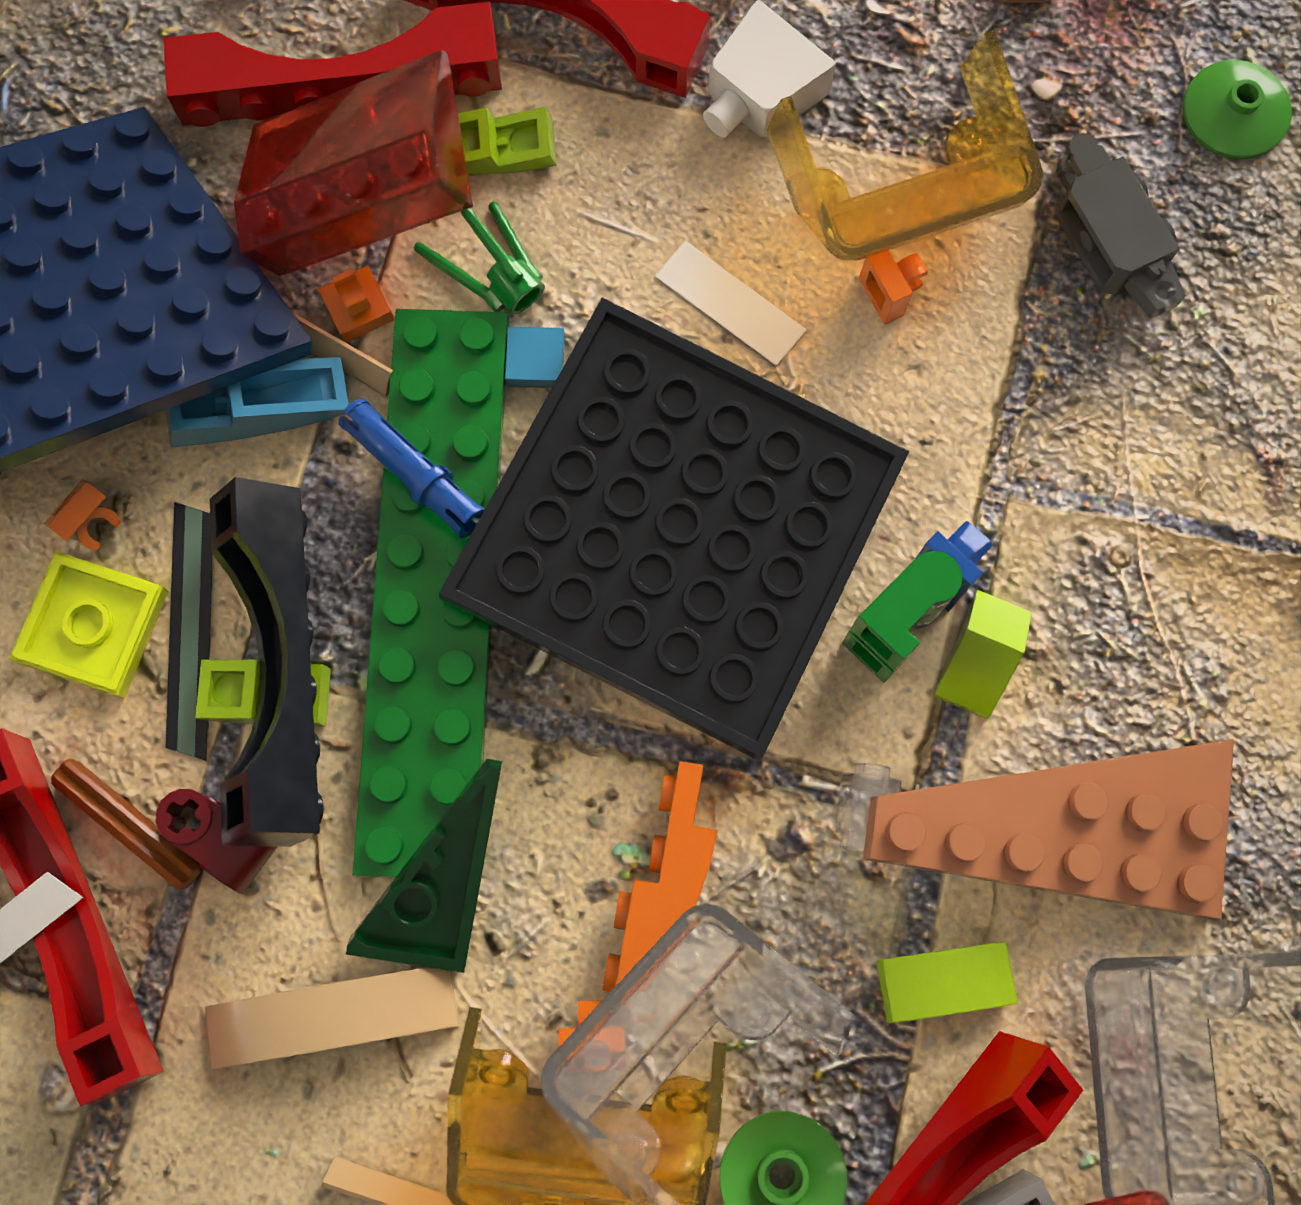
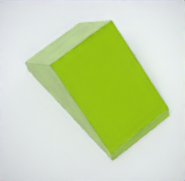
(984, 654)

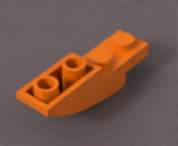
(683, 865)

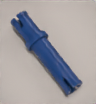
(428, 483)

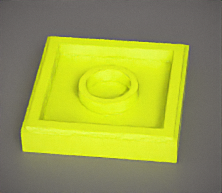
(89, 624)

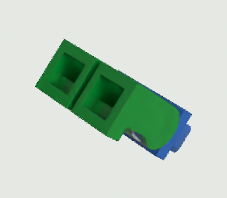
(916, 598)

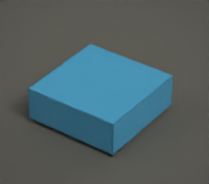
(534, 356)

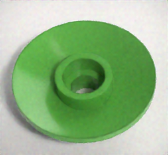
(1225, 122)
(788, 1139)

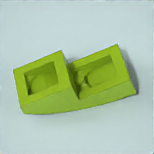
(507, 142)
(231, 691)
(946, 982)

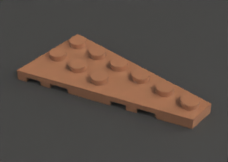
(1103, 830)

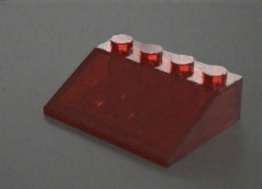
(353, 168)

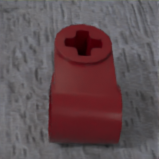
(228, 864)

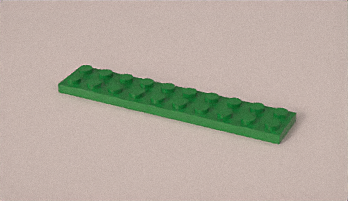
(424, 653)

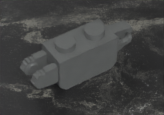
(1117, 227)

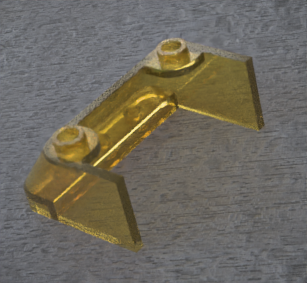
(988, 171)
(517, 1152)

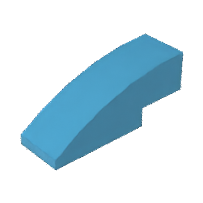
(263, 404)

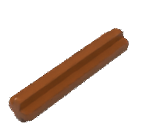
(125, 823)

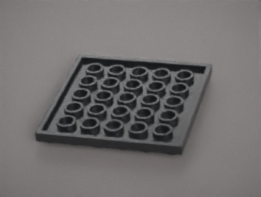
(676, 528)

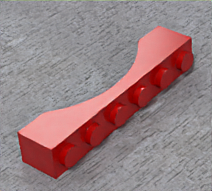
(654, 38)
(224, 81)
(91, 1001)
(994, 1113)

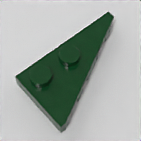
(433, 900)

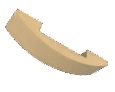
(330, 1016)

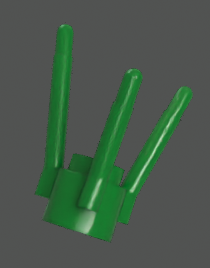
(513, 280)

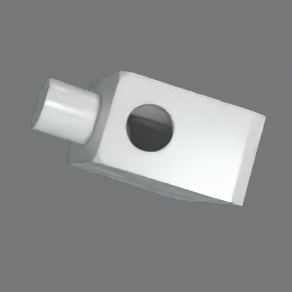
(759, 67)

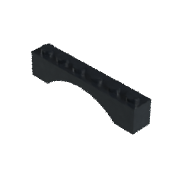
(273, 785)

